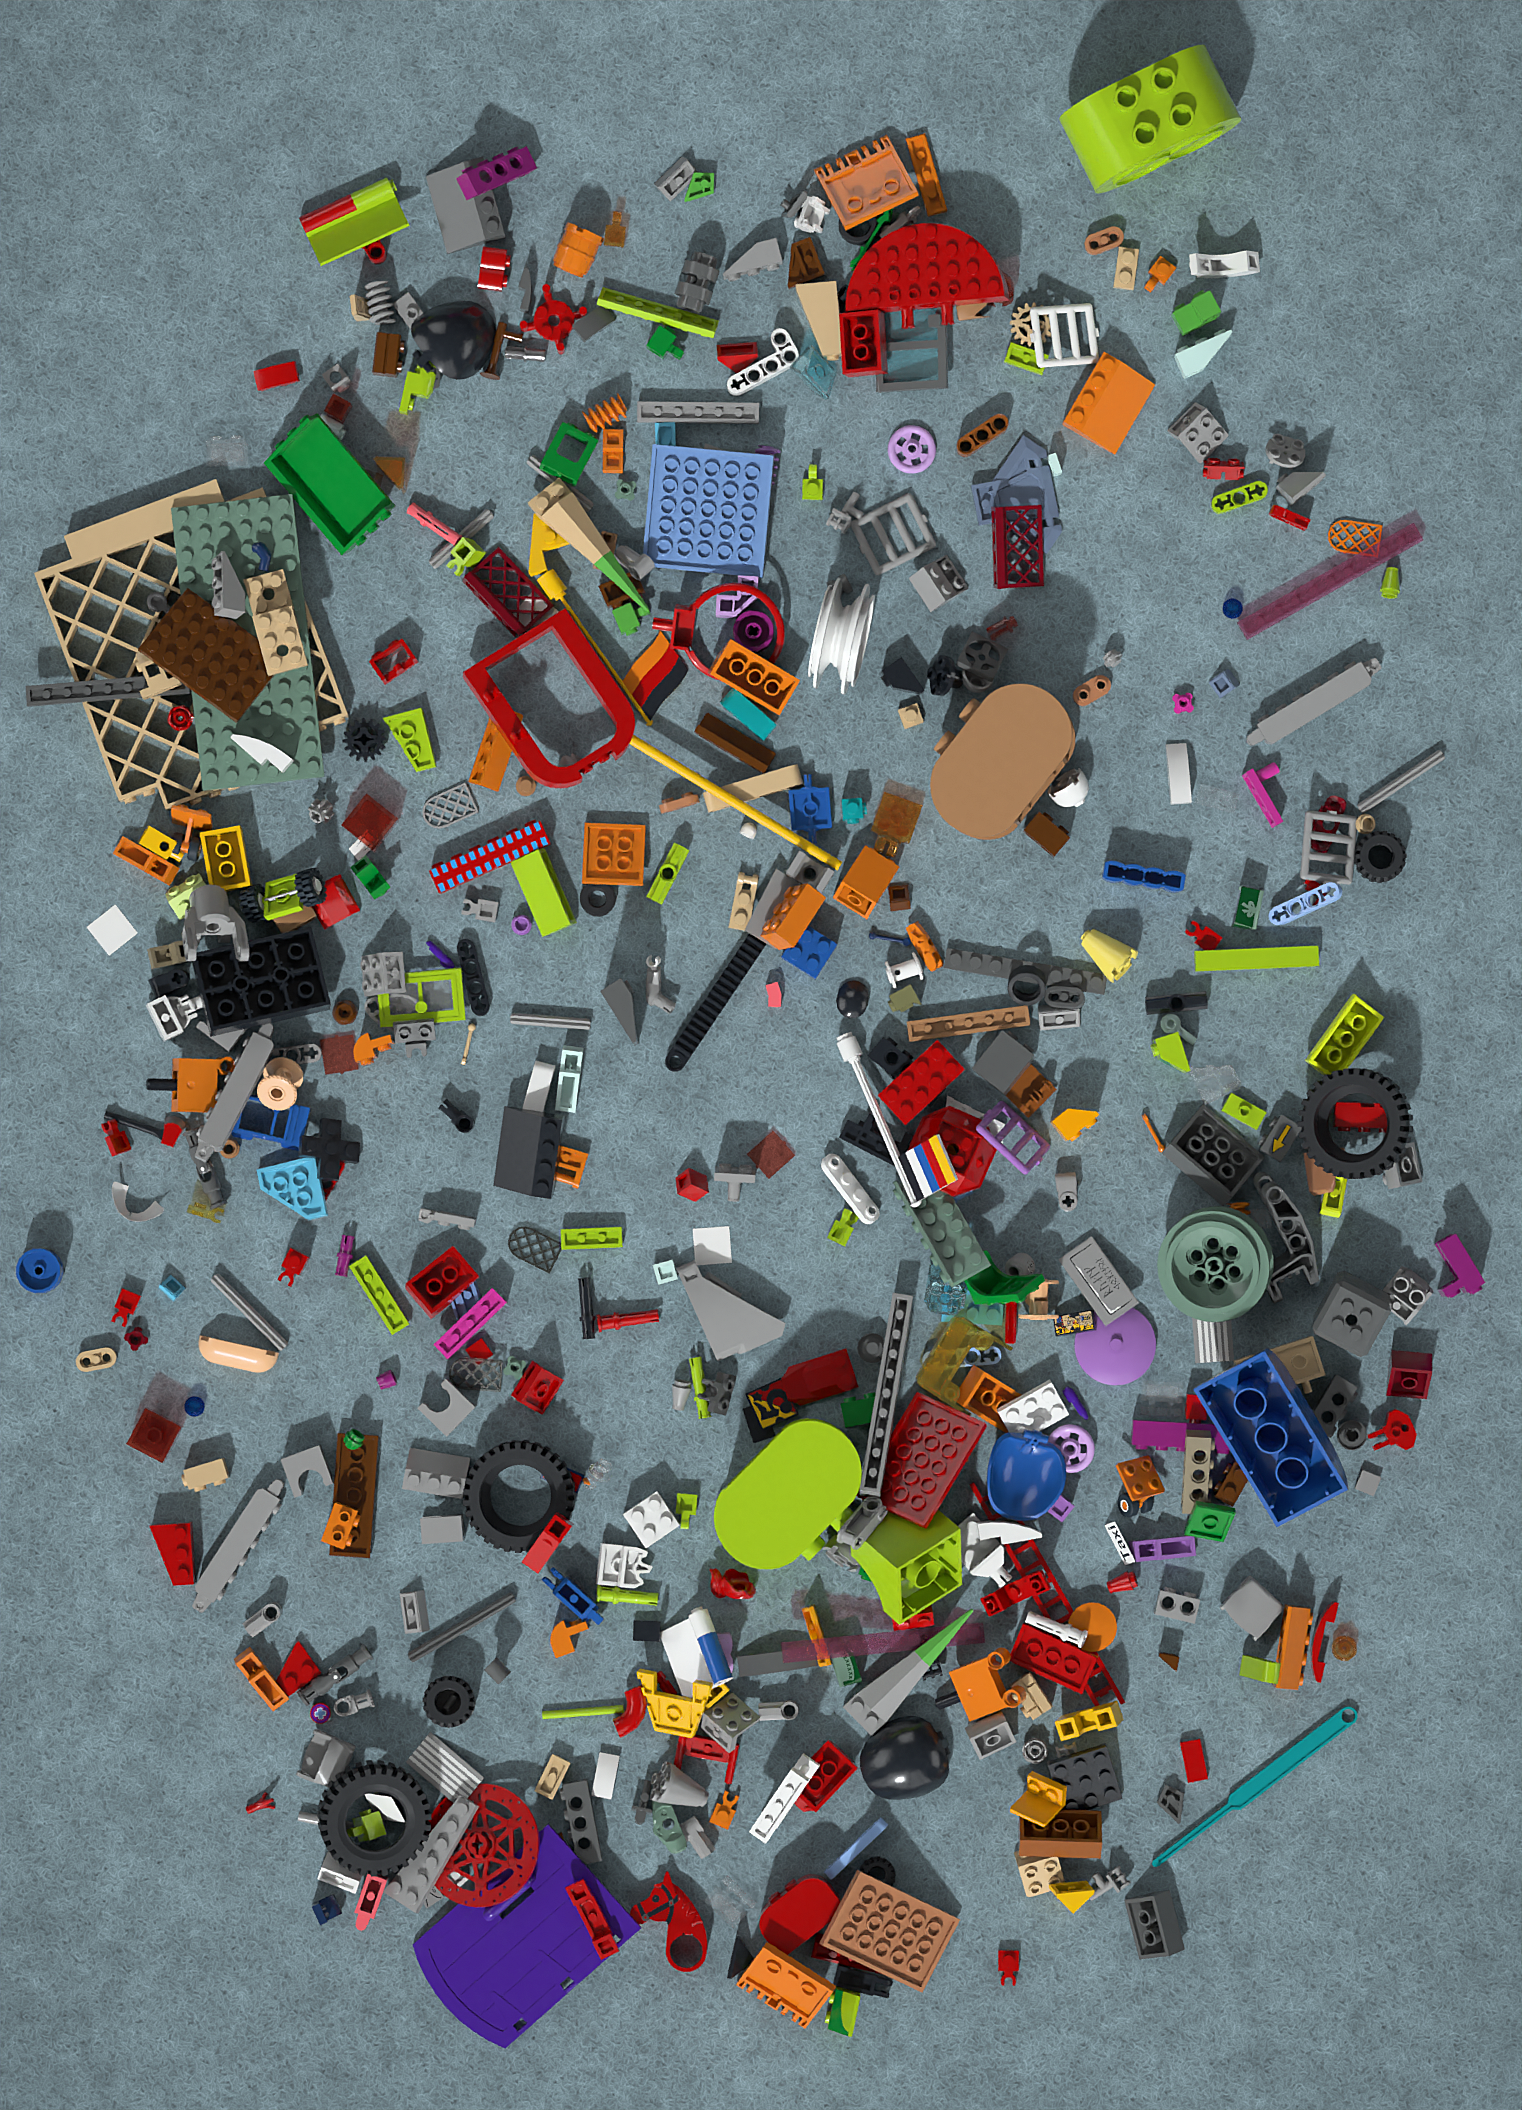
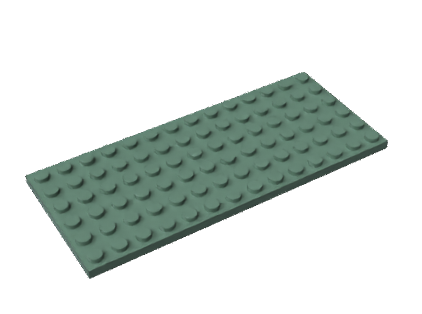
(287, 707)

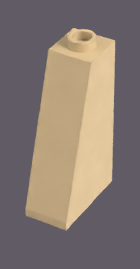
(822, 313)

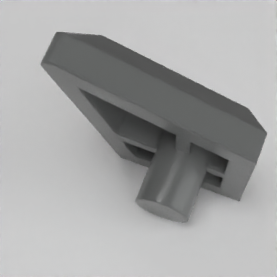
(794, 205)
(1171, 1802)

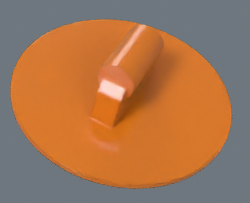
(1098, 1622)

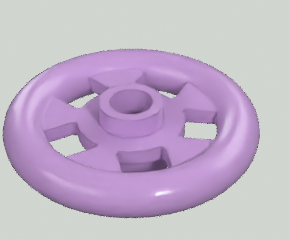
(925, 439)
(1084, 1438)

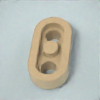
(96, 1359)

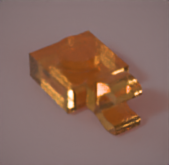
(615, 233)

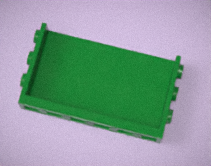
(329, 484)

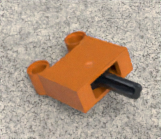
(192, 1083)
(981, 1687)

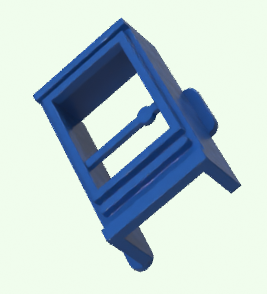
(294, 1129)

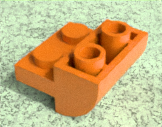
(365, 1048)

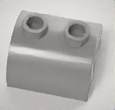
(1405, 1171)
(990, 1734)

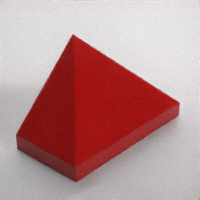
(737, 355)

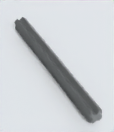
(461, 1627)

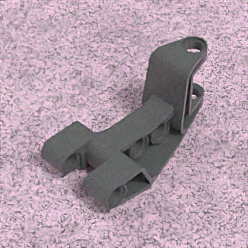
(1297, 1255)

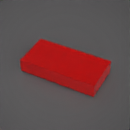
(1193, 1760)

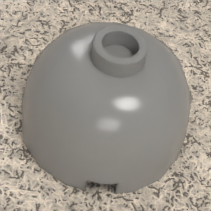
(841, 1554)

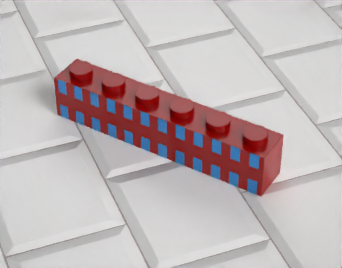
(489, 857)

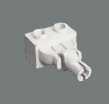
(172, 1015)

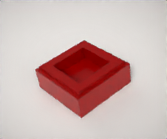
(479, 1350)

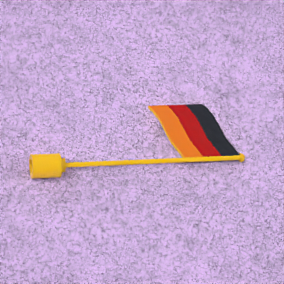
(650, 677)

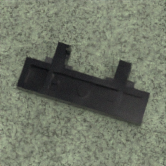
(865, 1138)

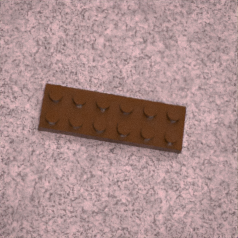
(356, 1488)

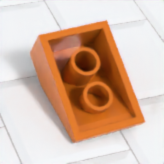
(984, 1395)

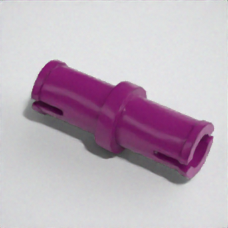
(344, 1255)

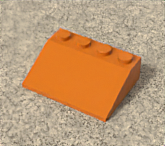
(1108, 403)

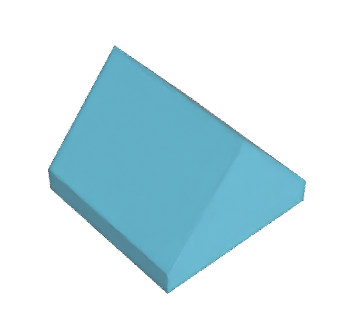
(172, 1288)

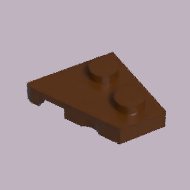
(804, 263)

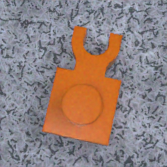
(723, 1812)

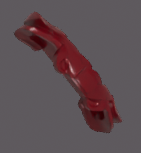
(1332, 803)

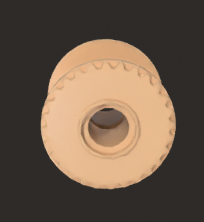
(280, 1083)
(1038, 1303)

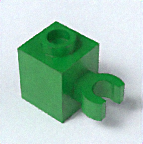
(662, 343)

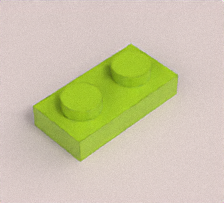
(1023, 358)

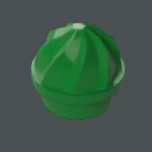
(353, 1439)

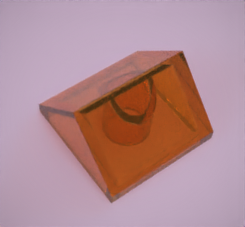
(395, 469)

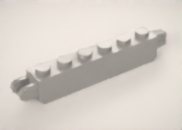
(1314, 703)
(236, 1093)
(236, 1545)

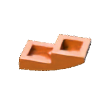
(613, 451)

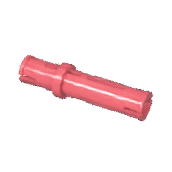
(416, 511)

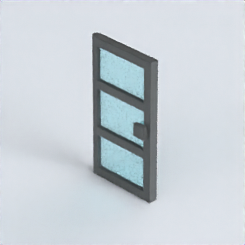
(916, 355)

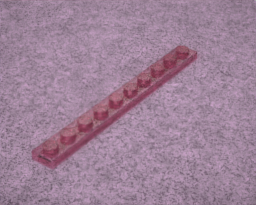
(1330, 581)
(875, 1643)

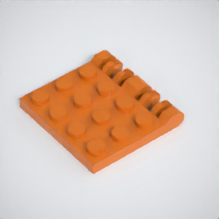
(867, 184)
(786, 1984)

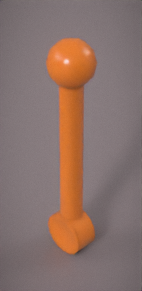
(1160, 1147)

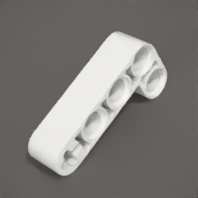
(760, 367)

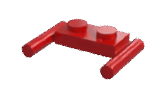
(709, 1749)

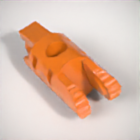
(924, 946)

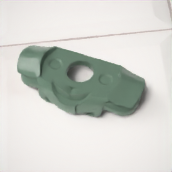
(674, 1838)

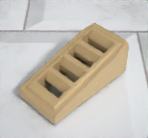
(359, 308)

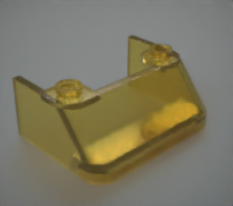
(949, 1354)

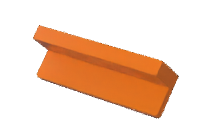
(491, 758)

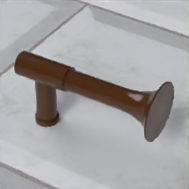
(501, 333)

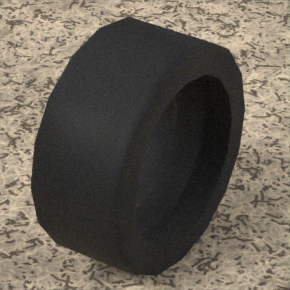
(860, 240)
(1024, 998)

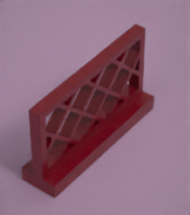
(1000, 542)
(492, 602)

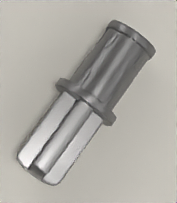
(525, 354)

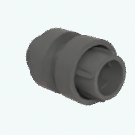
(699, 273)

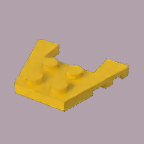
(542, 540)
(673, 1712)

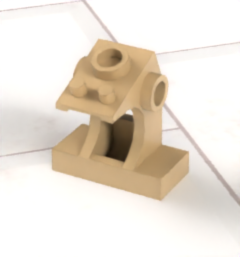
(157, 683)

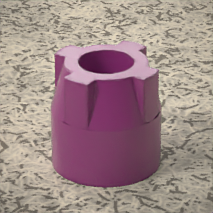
(386, 1380)

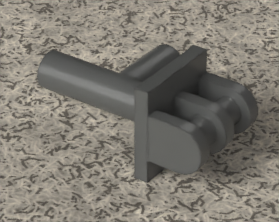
(641, 1810)

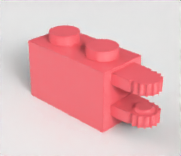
(369, 1899)

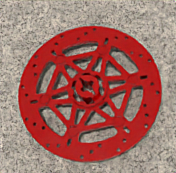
(487, 1852)

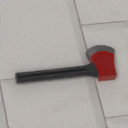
(169, 1135)

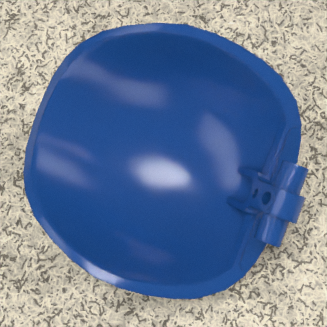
(1025, 1475)

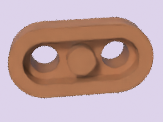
(1103, 240)
(1092, 691)
(670, 804)

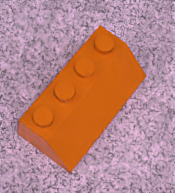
(753, 676)
(1292, 1645)

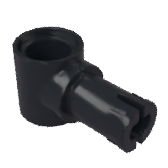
(456, 1116)

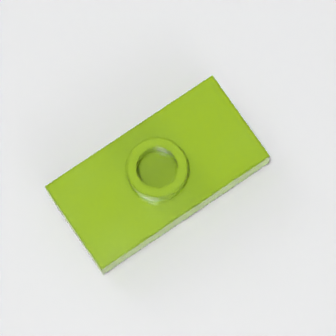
(1243, 1111)

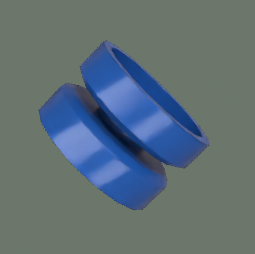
(52, 1270)

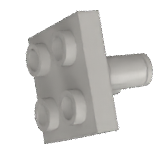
(734, 1177)

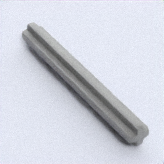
(1401, 781)
(249, 1311)

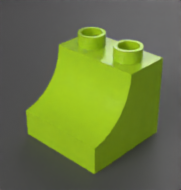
(912, 1563)

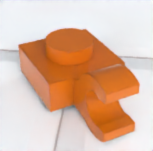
(1160, 272)

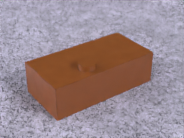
(1066, 1835)

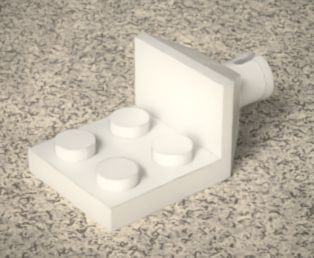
(981, 1556)

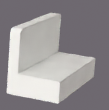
(336, 1875)

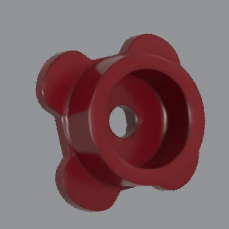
(136, 1333)

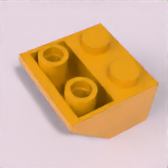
(1072, 1121)

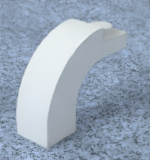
(1224, 265)

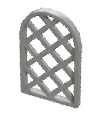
(470, 798)

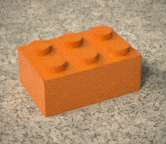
(792, 916)

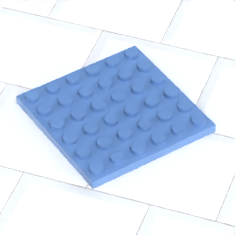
(708, 510)

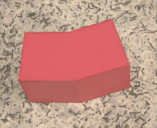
(774, 995)

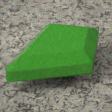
(700, 186)

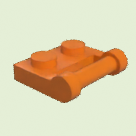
(574, 1161)

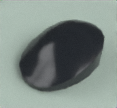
(852, 999)

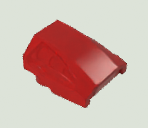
(338, 903)

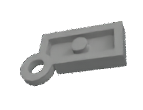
(902, 221)

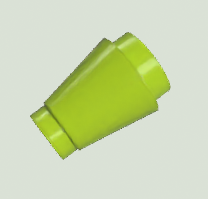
(1390, 585)

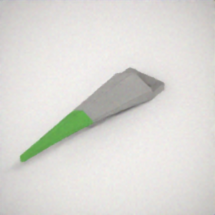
(881, 1697)

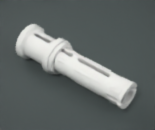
(1066, 1631)

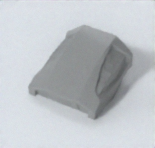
(1407, 1293)

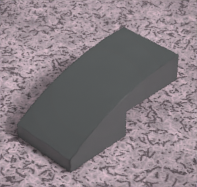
(526, 286)
(593, 323)

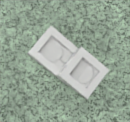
(605, 1775)

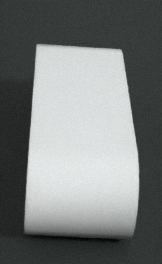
(539, 1086)

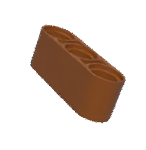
(989, 428)

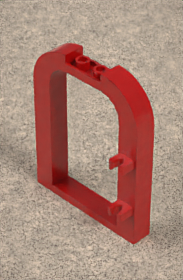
(514, 731)

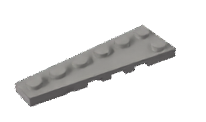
(417, 1879)

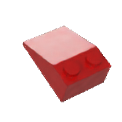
(441, 1282)

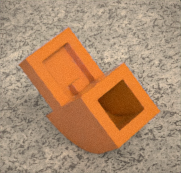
(561, 1636)

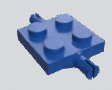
(810, 809)

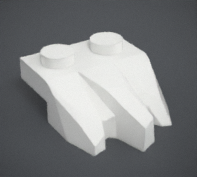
(621, 1565)

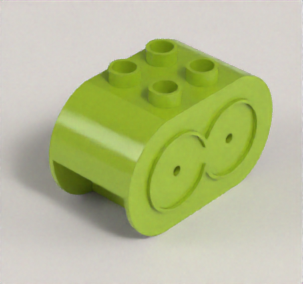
(1150, 118)
(789, 1495)

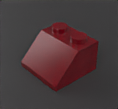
(1409, 1374)

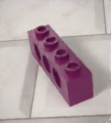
(508, 168)

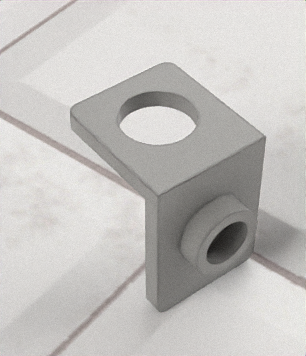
(340, 386)

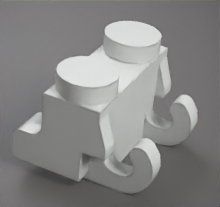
(811, 215)

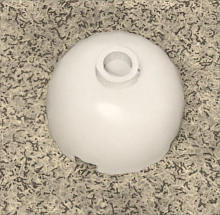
(1071, 789)

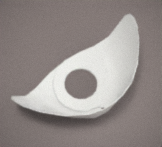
(119, 1195)

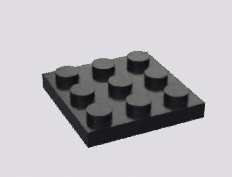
(1087, 1777)

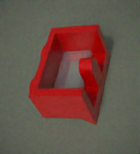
(393, 661)

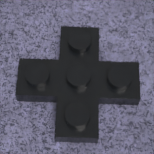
(329, 1149)

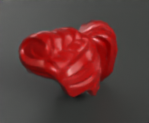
(731, 1584)

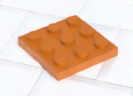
(613, 854)

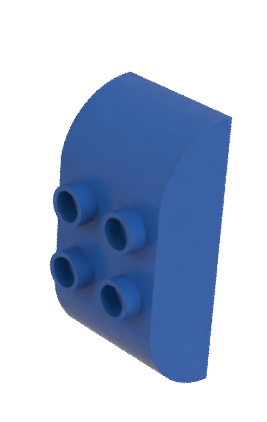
(1273, 1436)

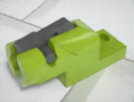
(420, 385)

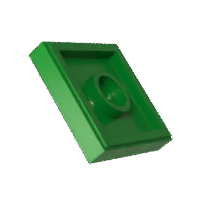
(1209, 1521)

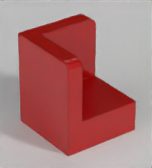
(692, 1184)

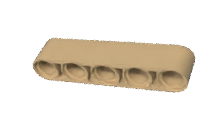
(757, 787)

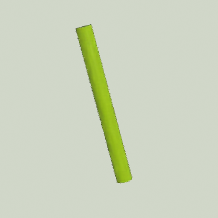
(583, 1712)

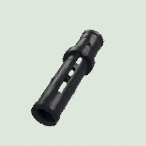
(586, 1308)

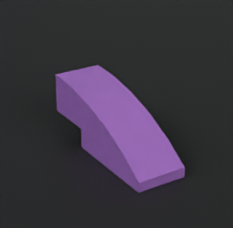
(1162, 1548)

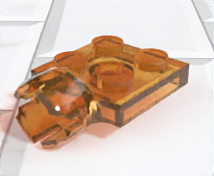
(894, 823)

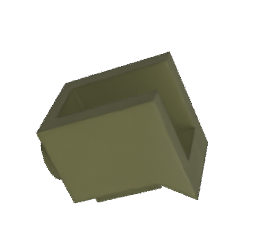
(903, 999)

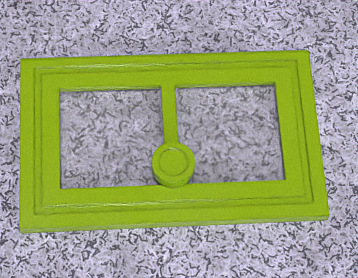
(427, 995)

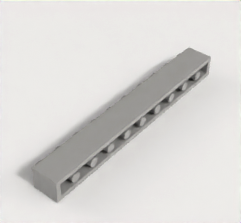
(886, 1395)

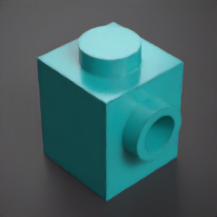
(853, 810)

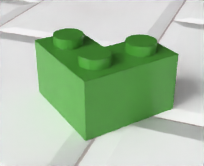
(1196, 314)

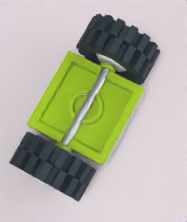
(283, 895)

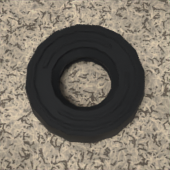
(597, 911)

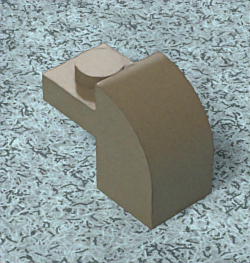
(167, 955)

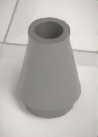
(680, 1393)

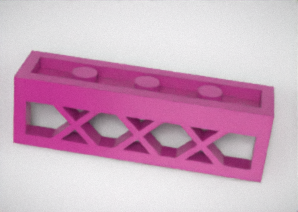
(470, 1323)

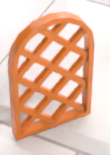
(1350, 536)

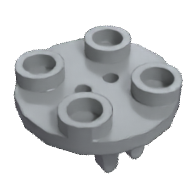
(1285, 451)

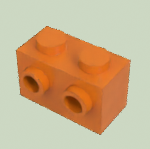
(340, 1525)

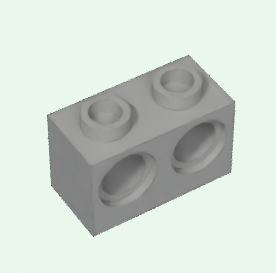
(1175, 1611)

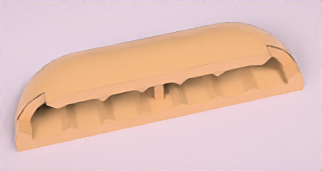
(236, 1355)

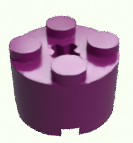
(753, 620)

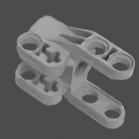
(212, 916)

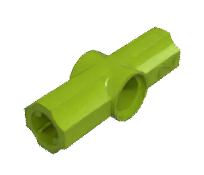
(673, 861)

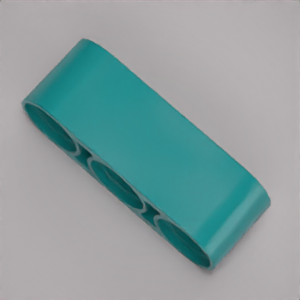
(748, 714)

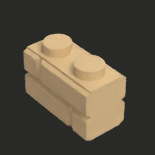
(1036, 1700)

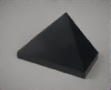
(740, 1958)

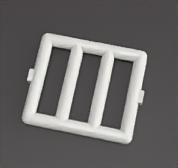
(1058, 360)

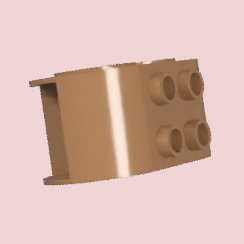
(1000, 760)

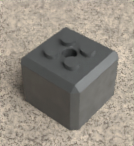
(1356, 1297)

